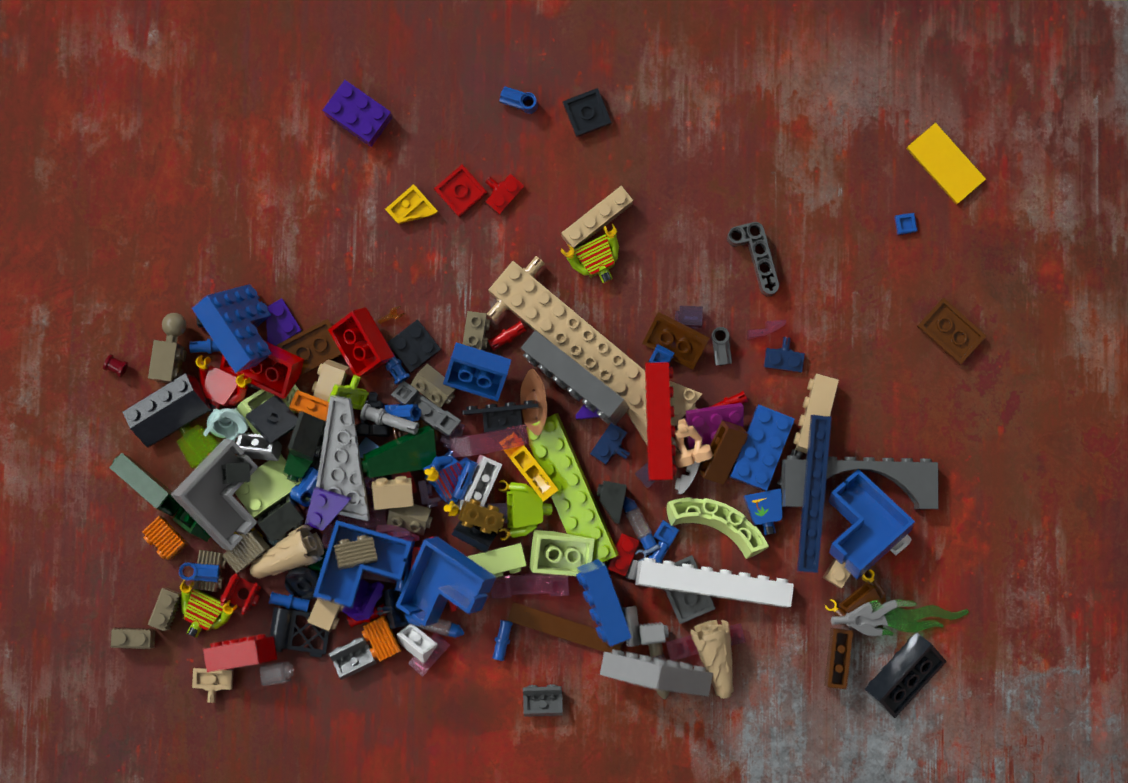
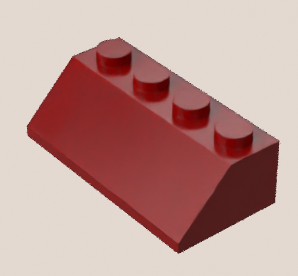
(274, 374)

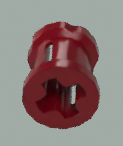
(115, 365)

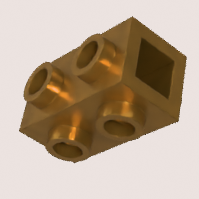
(485, 517)

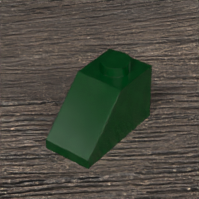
(186, 521)

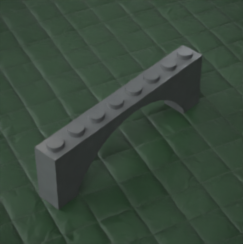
(916, 479)

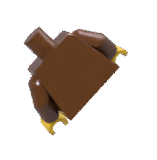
(863, 595)

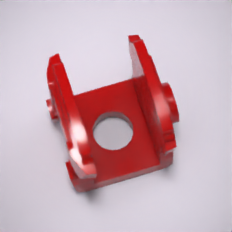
(232, 590)

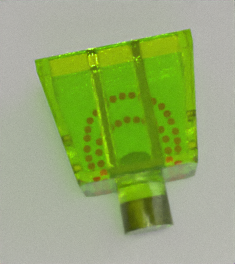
(195, 444)

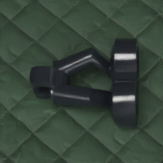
(365, 428)

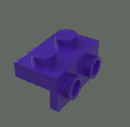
(365, 600)

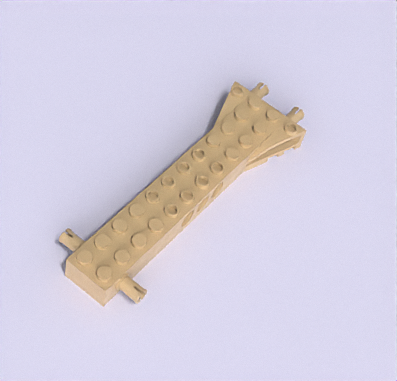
(579, 340)

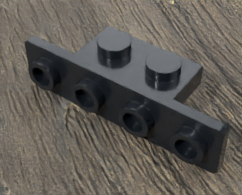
(501, 418)

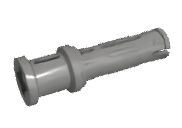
(381, 417)

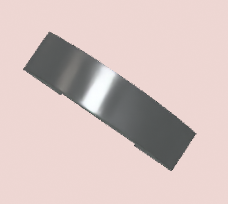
(430, 413)

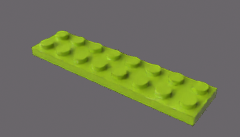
(574, 499)

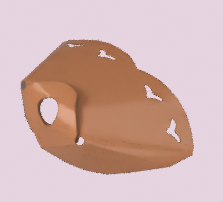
(530, 382)

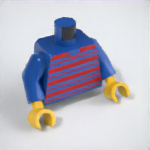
(443, 476)

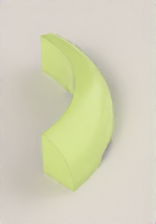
(720, 517)

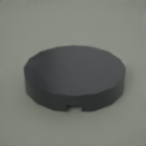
(301, 582)

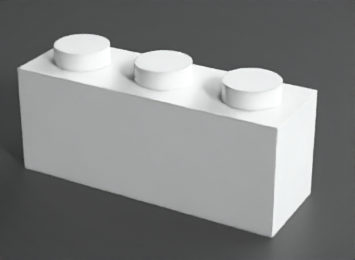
(483, 480)

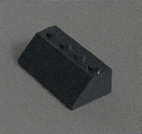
(167, 410)
(905, 674)

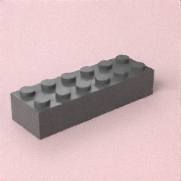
(573, 376)

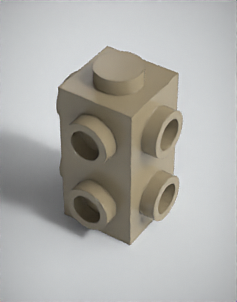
(475, 330)
(431, 385)
(412, 518)

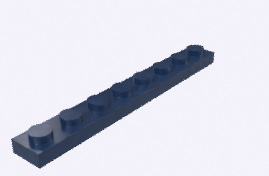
(814, 493)

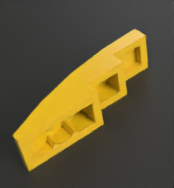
(532, 471)

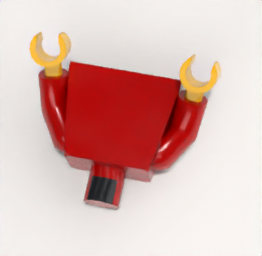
(221, 386)

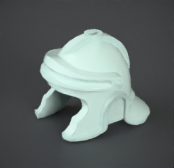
(226, 423)

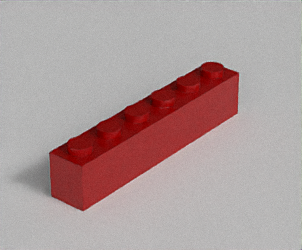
(659, 421)

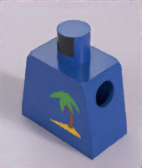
(765, 509)

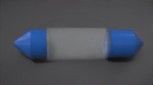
(638, 523)
(443, 627)

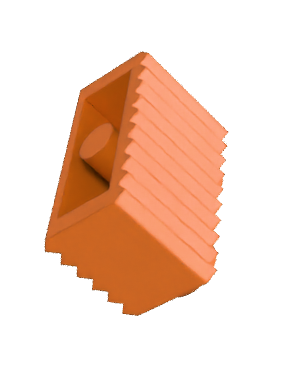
(164, 538)
(381, 639)

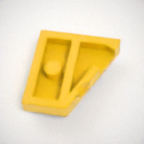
(410, 206)

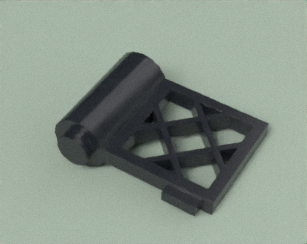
(283, 628)

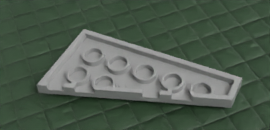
(340, 459)

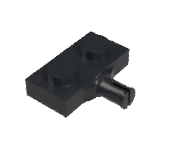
(396, 616)

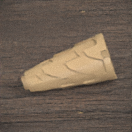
(291, 552)
(715, 651)

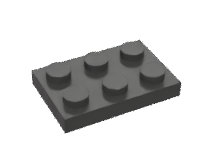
(686, 604)

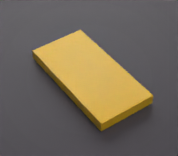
(946, 163)

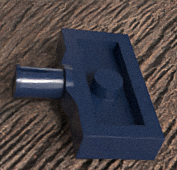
(784, 358)
(610, 444)

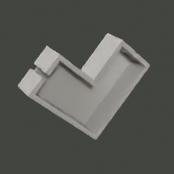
(212, 501)
(656, 674)

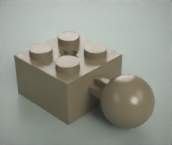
(168, 354)

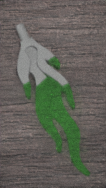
(889, 614)

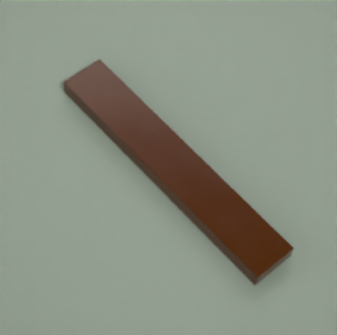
(558, 627)

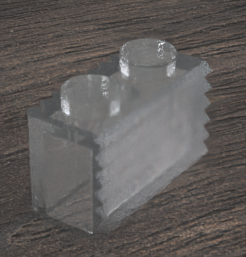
(276, 673)

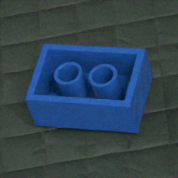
(477, 371)

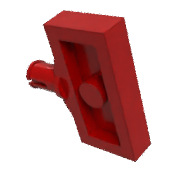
(503, 192)
(626, 549)

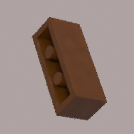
(725, 450)
(838, 658)

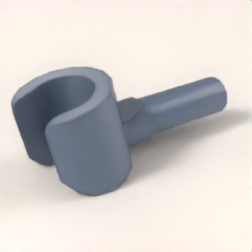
(646, 552)

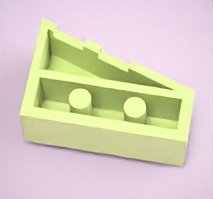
(501, 560)

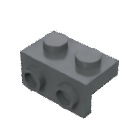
(352, 658)
(542, 700)

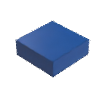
(905, 223)
(661, 354)
(666, 533)

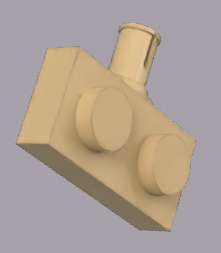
(212, 681)

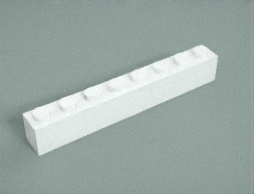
(714, 584)

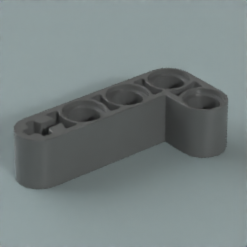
(753, 241)

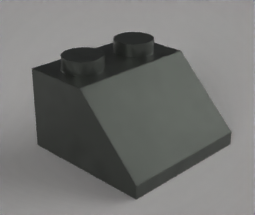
(307, 437)
(612, 498)
(281, 519)

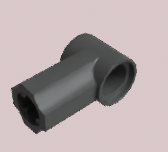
(721, 348)

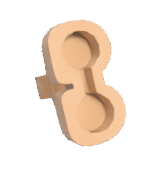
(688, 457)

